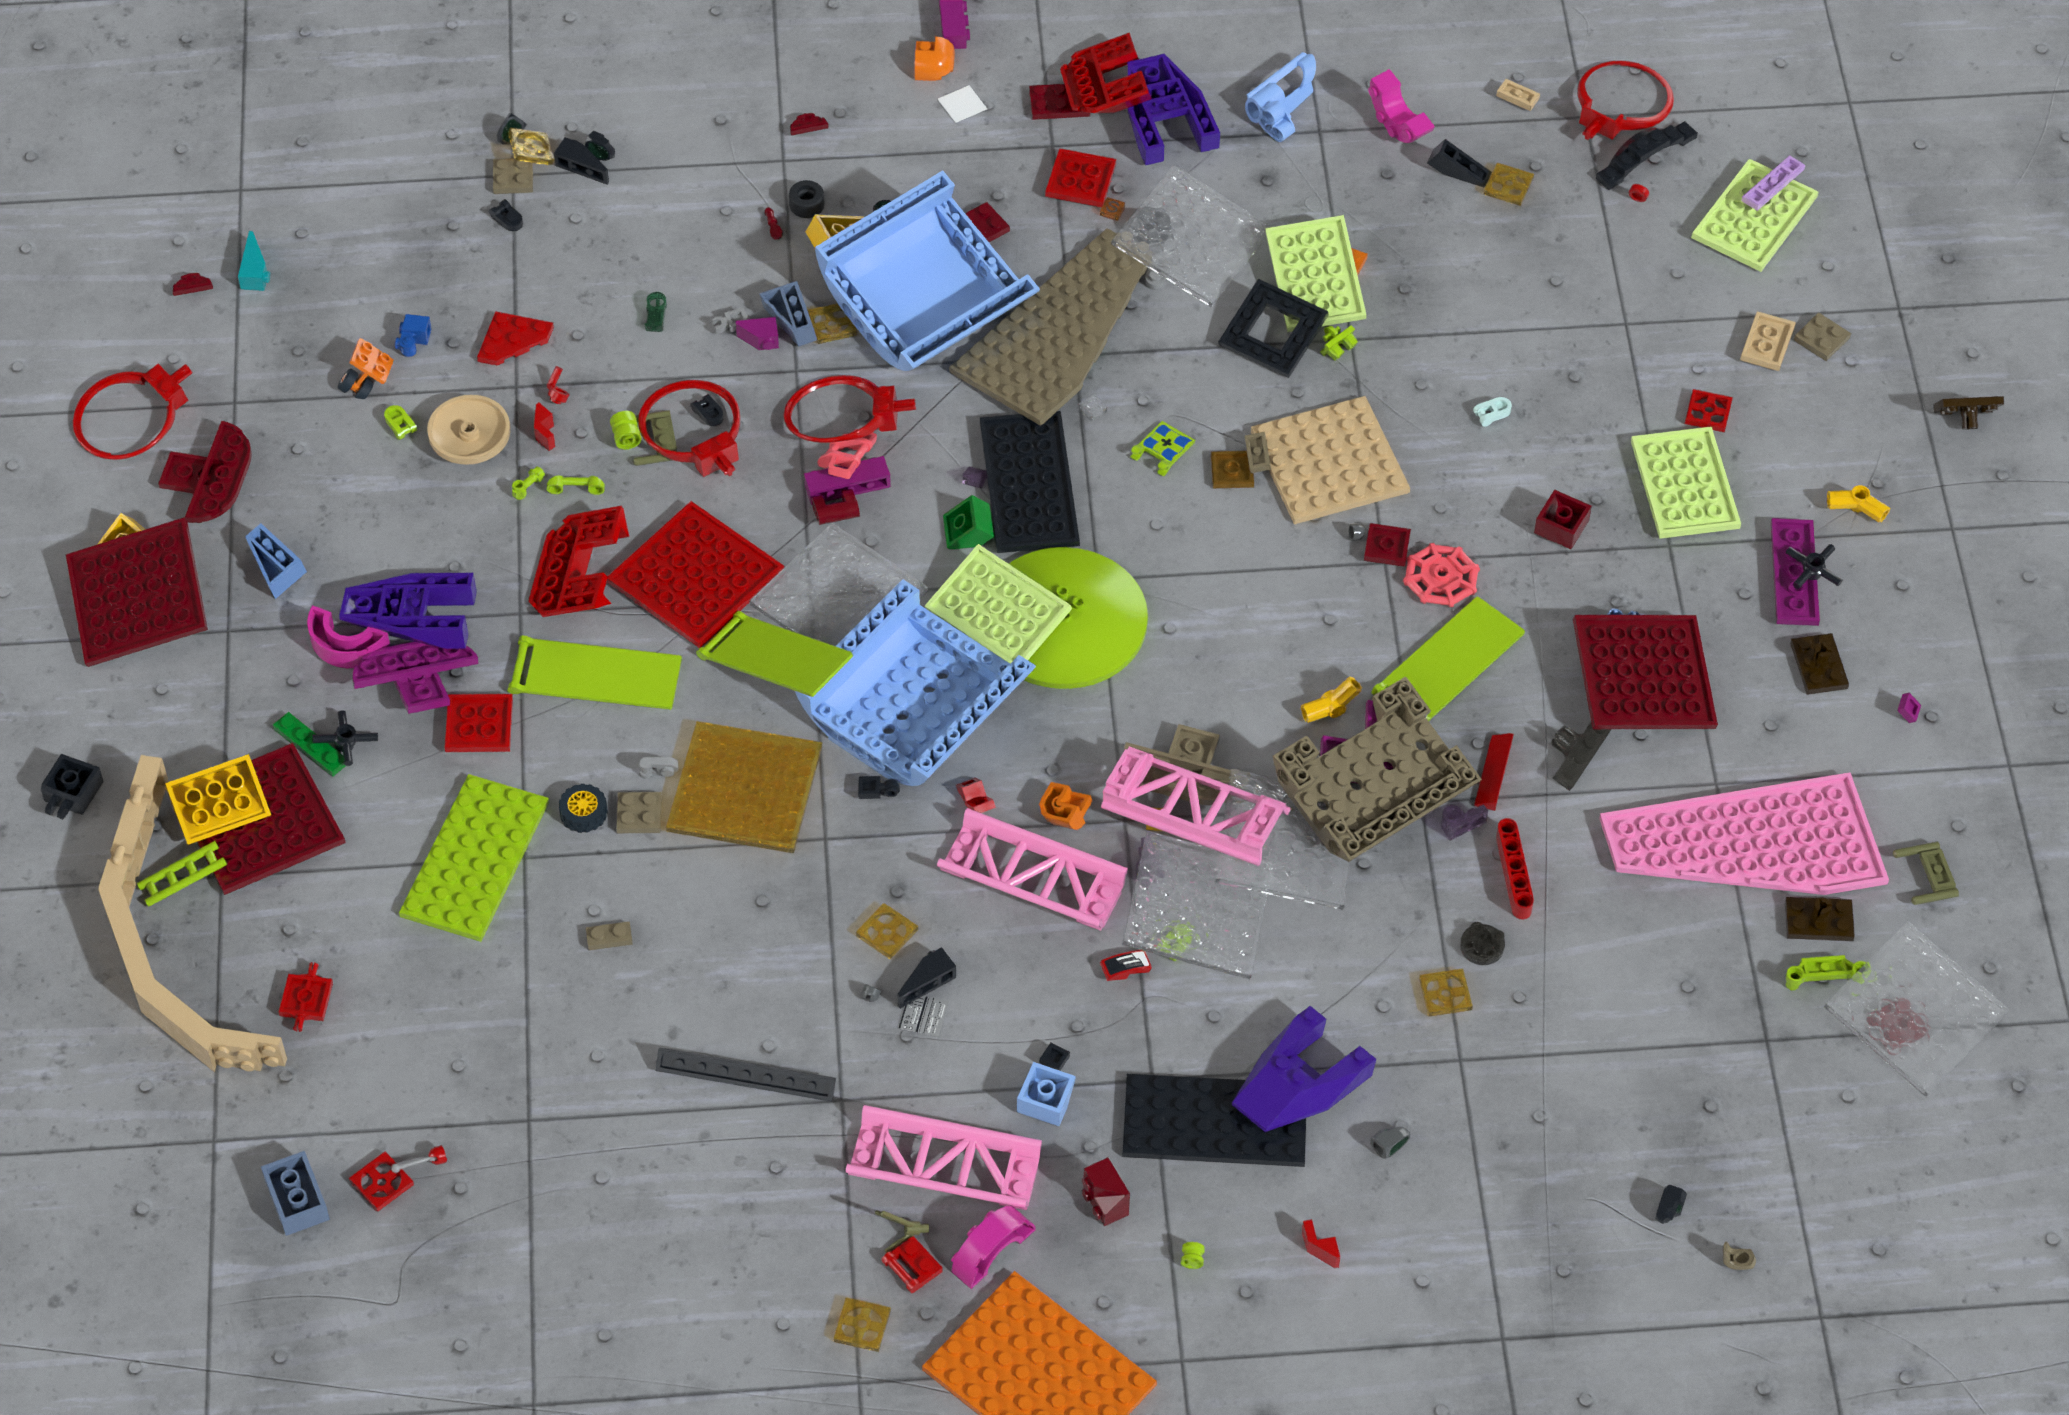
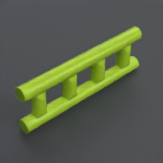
(176, 885)

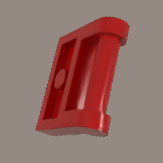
(917, 1259)

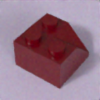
(1562, 519)
(1105, 1192)

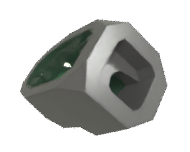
(1389, 1141)

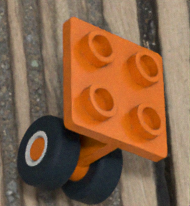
(370, 362)

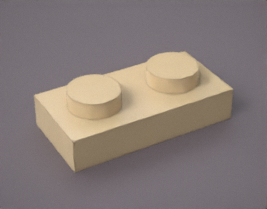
(1518, 94)

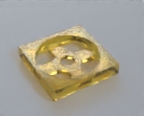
(523, 153)
(1504, 193)
(828, 311)
(898, 919)
(1441, 977)
(857, 1340)

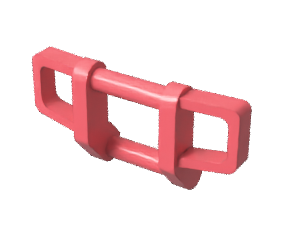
(834, 456)

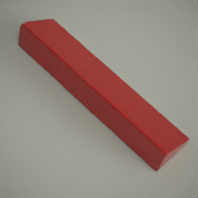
(1494, 770)

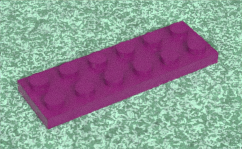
(1793, 604)

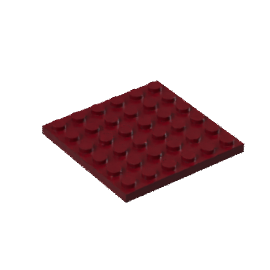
(136, 592)
(1644, 672)
(293, 833)

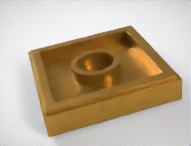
(1231, 470)

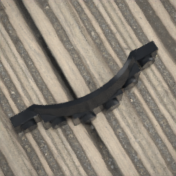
(1640, 148)

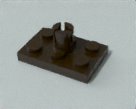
(1968, 408)
(1819, 663)
(1819, 919)

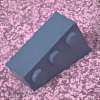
(790, 312)

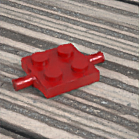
(305, 997)

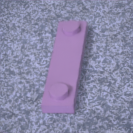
(1773, 183)

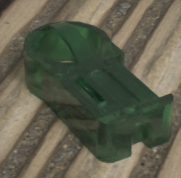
(656, 314)

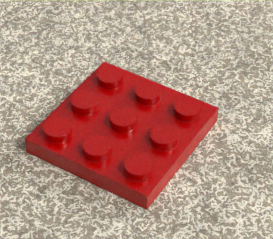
(1080, 177)
(479, 723)

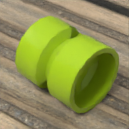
(625, 430)

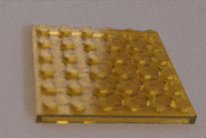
(744, 787)

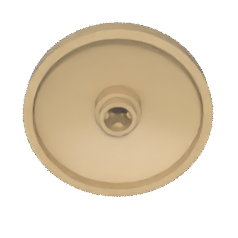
(468, 429)

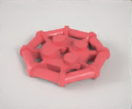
(1441, 584)

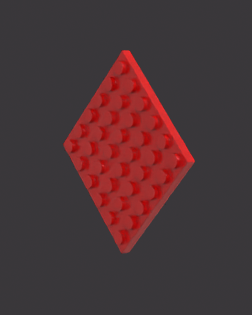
(694, 574)

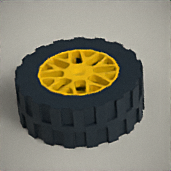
(583, 808)

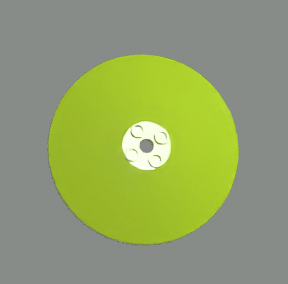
(1104, 622)

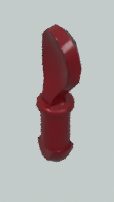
(775, 230)

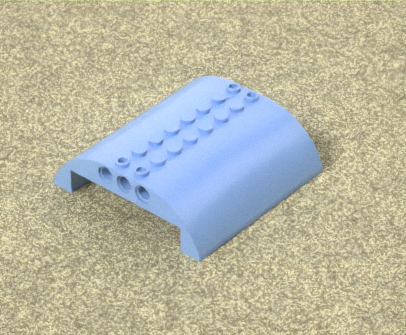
(918, 275)

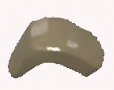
(1738, 1258)

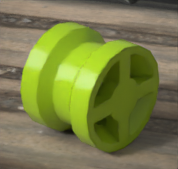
(1192, 1255)

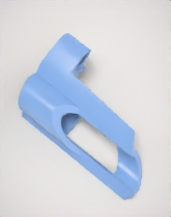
(1271, 107)

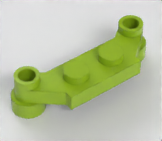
(1821, 969)

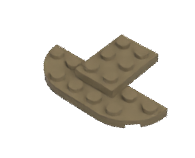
(1193, 751)

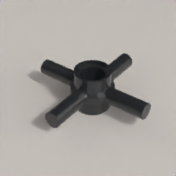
(1814, 566)
(345, 738)

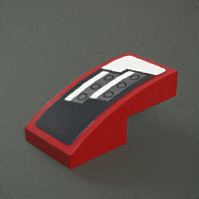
(1121, 965)

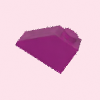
(759, 332)

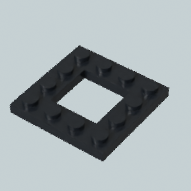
(1280, 361)

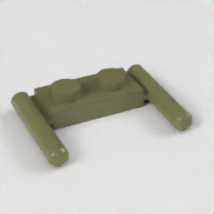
(663, 436)
(1935, 869)

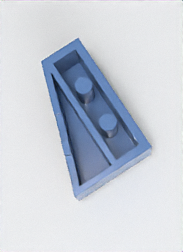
(276, 561)

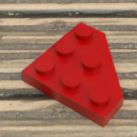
(512, 336)

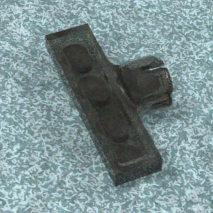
(1578, 752)

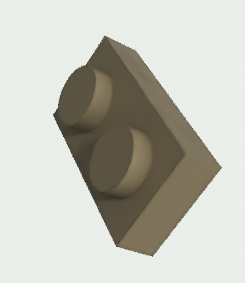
(1257, 452)
(609, 935)

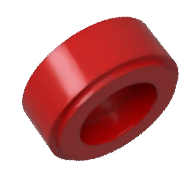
(1638, 193)

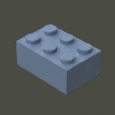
(295, 1193)

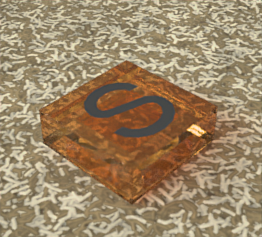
(1112, 209)

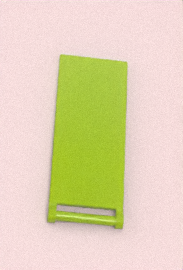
(775, 654)
(1456, 654)
(597, 673)

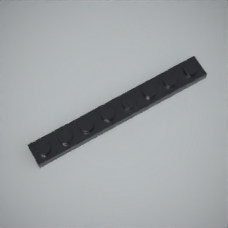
(745, 1074)

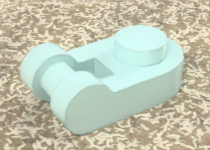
(1499, 408)

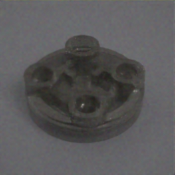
(1482, 944)

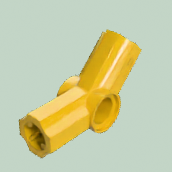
(1858, 501)
(1332, 702)

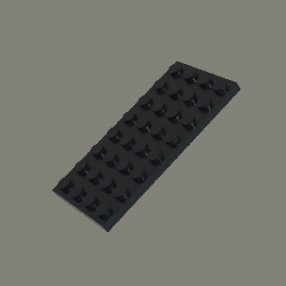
(1029, 483)
(1198, 1123)

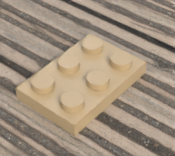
(1768, 341)

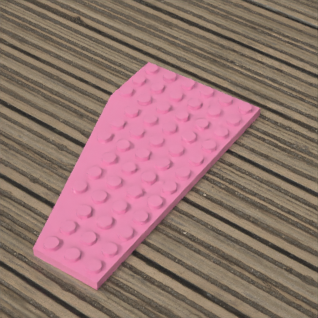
(1767, 837)

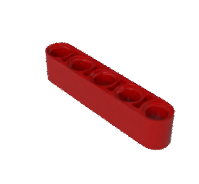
(1512, 876)

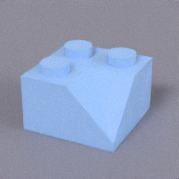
(1045, 1094)

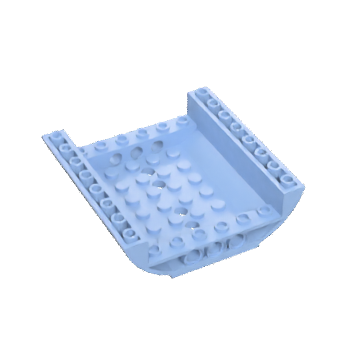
(894, 658)

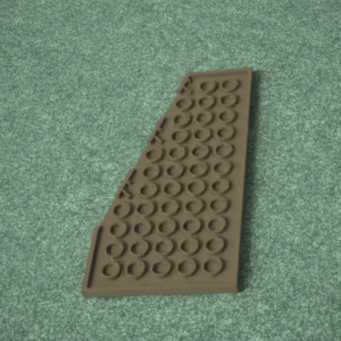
(1054, 337)

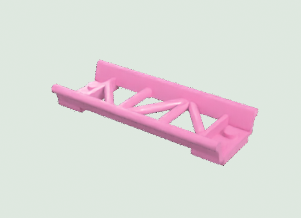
(1125, 785)
(1094, 908)
(874, 1135)

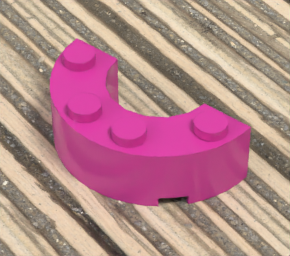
(1394, 112)
(340, 649)
(987, 1241)

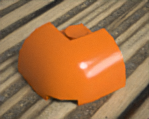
(933, 59)
(1064, 807)

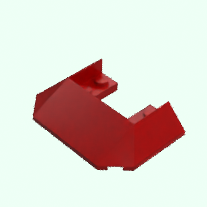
(1087, 84)
(561, 574)

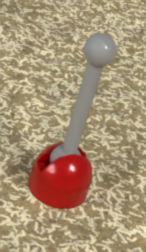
(436, 1156)

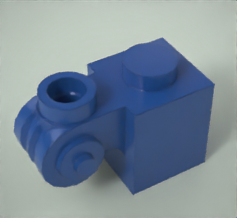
(413, 331)

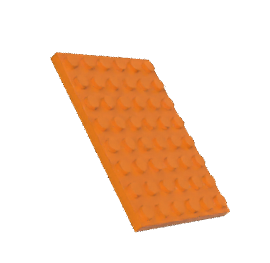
(1035, 1359)

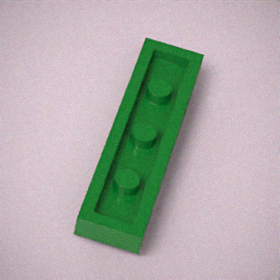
(301, 736)

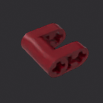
(837, 511)

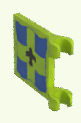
(1165, 444)

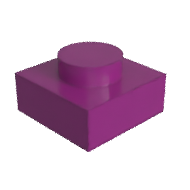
(1909, 707)

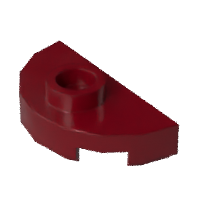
(808, 123)
(191, 283)

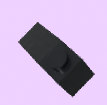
(578, 159)
(1457, 164)
(930, 974)

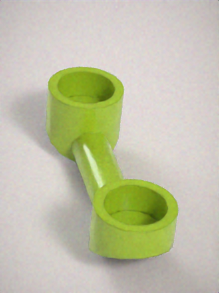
(595, 484)

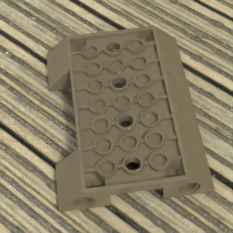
(1386, 797)

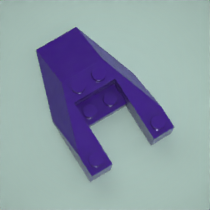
(1171, 97)
(401, 604)
(1287, 1088)

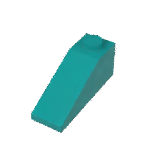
(253, 270)

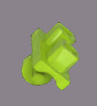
(1332, 347)

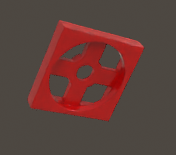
(1697, 395)
(380, 1202)

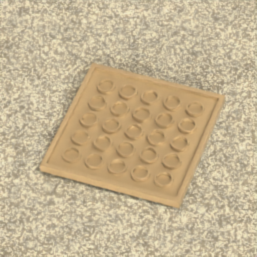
(1331, 460)

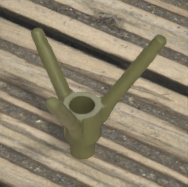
(910, 1228)

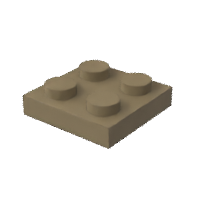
(512, 176)
(1822, 336)
(639, 812)

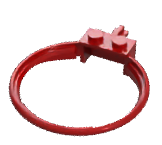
(1608, 127)
(159, 379)
(884, 407)
(711, 454)

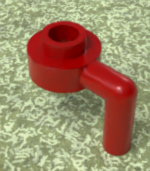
(556, 394)

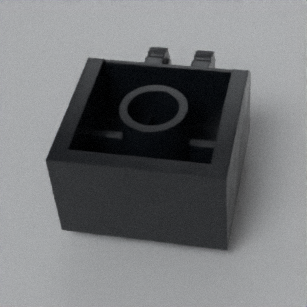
(70, 786)

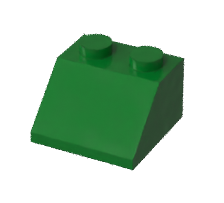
(968, 524)

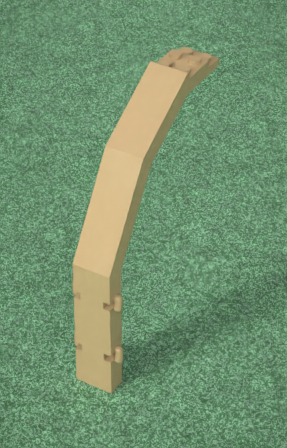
(207, 1043)

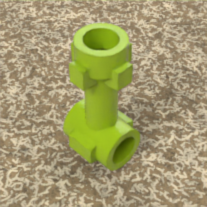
(519, 487)

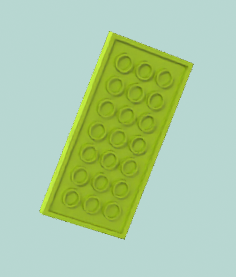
(474, 858)

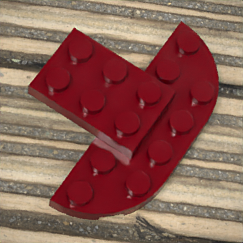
(211, 479)

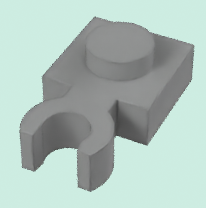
(729, 320)

